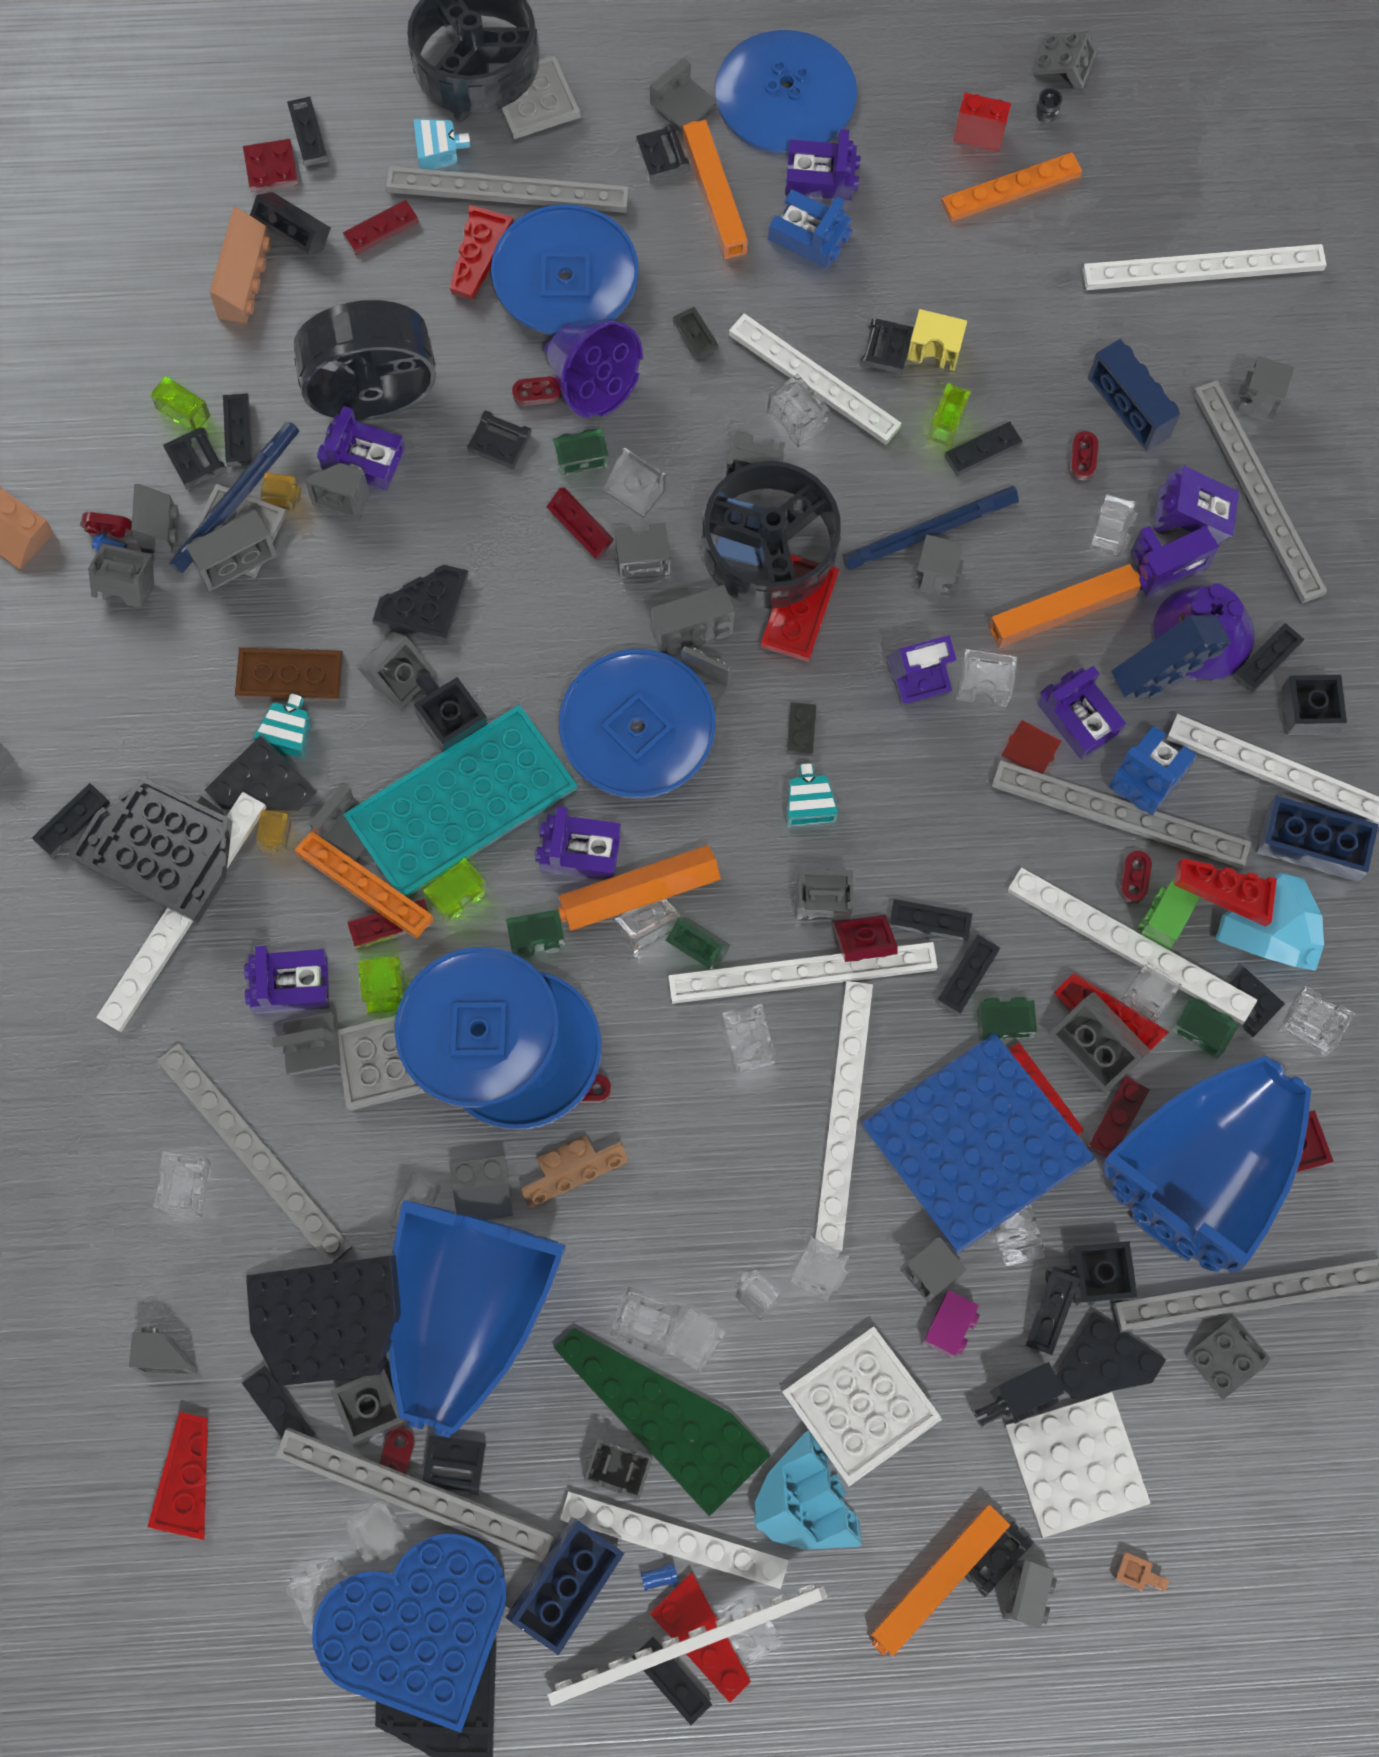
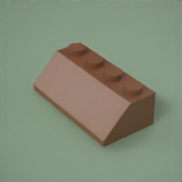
(240, 267)
(21, 531)

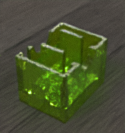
(382, 983)

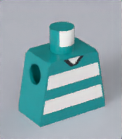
(287, 727)
(810, 799)

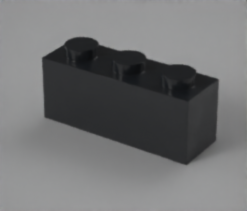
(290, 222)

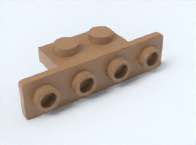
(571, 1167)

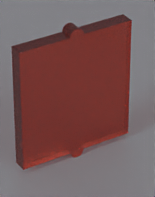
(1031, 747)

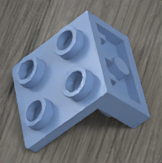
(737, 551)

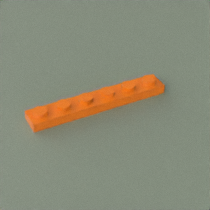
(1011, 187)
(364, 885)

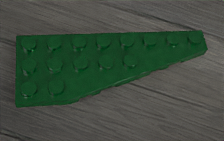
(685, 1433)

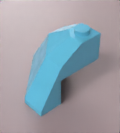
(1295, 929)
(805, 1503)

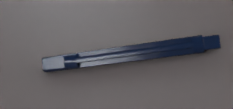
(238, 491)
(931, 527)

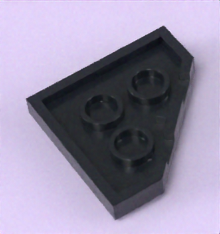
(425, 604)
(264, 776)
(1106, 1361)

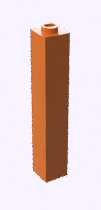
(715, 189)
(1064, 606)
(638, 888)
(938, 1581)

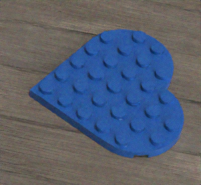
(418, 1632)

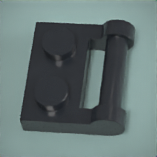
(655, 156)
(894, 349)
(496, 447)
(187, 462)
(1267, 1002)
(455, 1455)

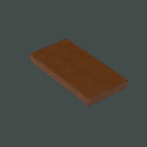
(282, 672)

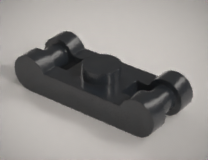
(999, 1559)

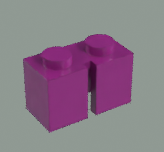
(951, 1324)

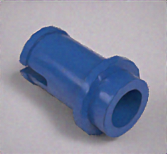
(99, 539)
(659, 1577)

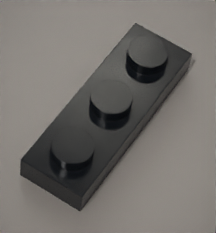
(307, 131)
(237, 430)
(983, 448)
(1268, 658)
(70, 820)
(930, 920)
(968, 975)
(1052, 1310)
(275, 1403)
(676, 1686)

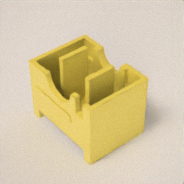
(937, 337)

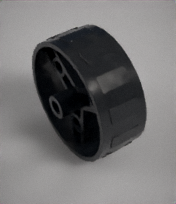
(462, 75)
(379, 354)
(772, 537)

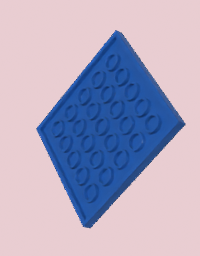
(977, 1142)

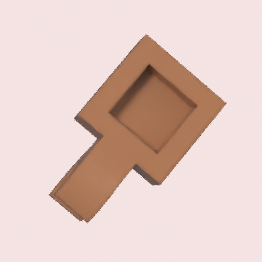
(1136, 1574)

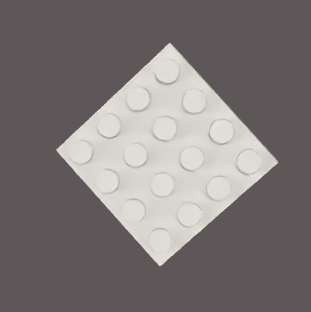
(861, 1406)
(1077, 1465)

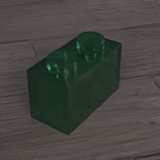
(581, 452)
(536, 933)
(698, 942)
(1007, 1018)
(1205, 1027)

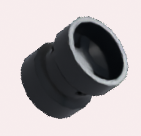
(1048, 105)

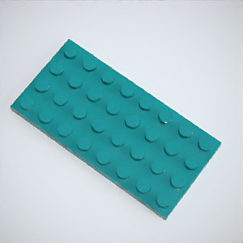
(460, 801)

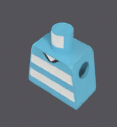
(438, 143)

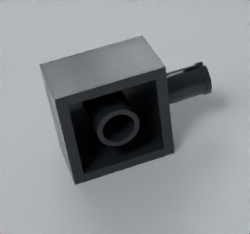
(448, 711)
(1104, 1273)
(1021, 1395)

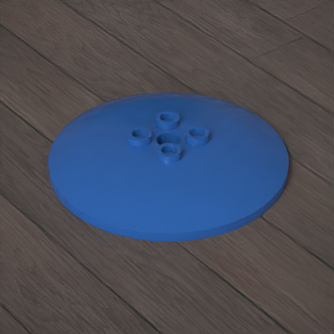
(769, 114)
(561, 241)
(632, 689)
(470, 990)
(567, 1074)

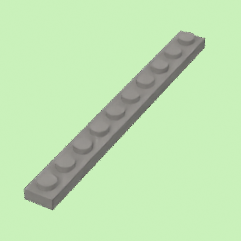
(506, 189)
(1260, 492)
(1121, 814)
(254, 1154)
(1247, 1295)
(415, 1495)

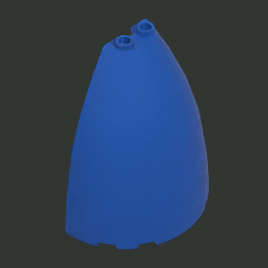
(1215, 1163)
(465, 1310)

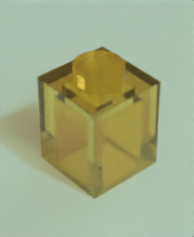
(280, 490)
(273, 831)

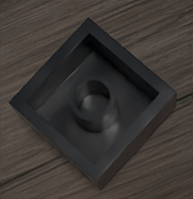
(1314, 704)

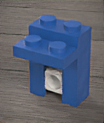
(818, 228)
(1148, 778)

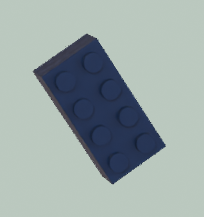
(1133, 394)
(1171, 657)
(1317, 838)
(564, 1585)

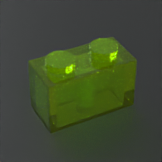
(180, 404)
(949, 415)
(455, 890)

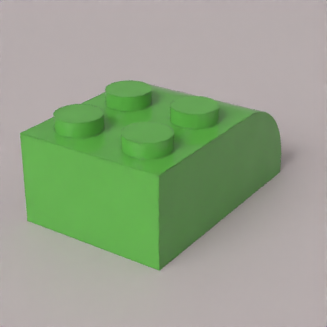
(1168, 915)

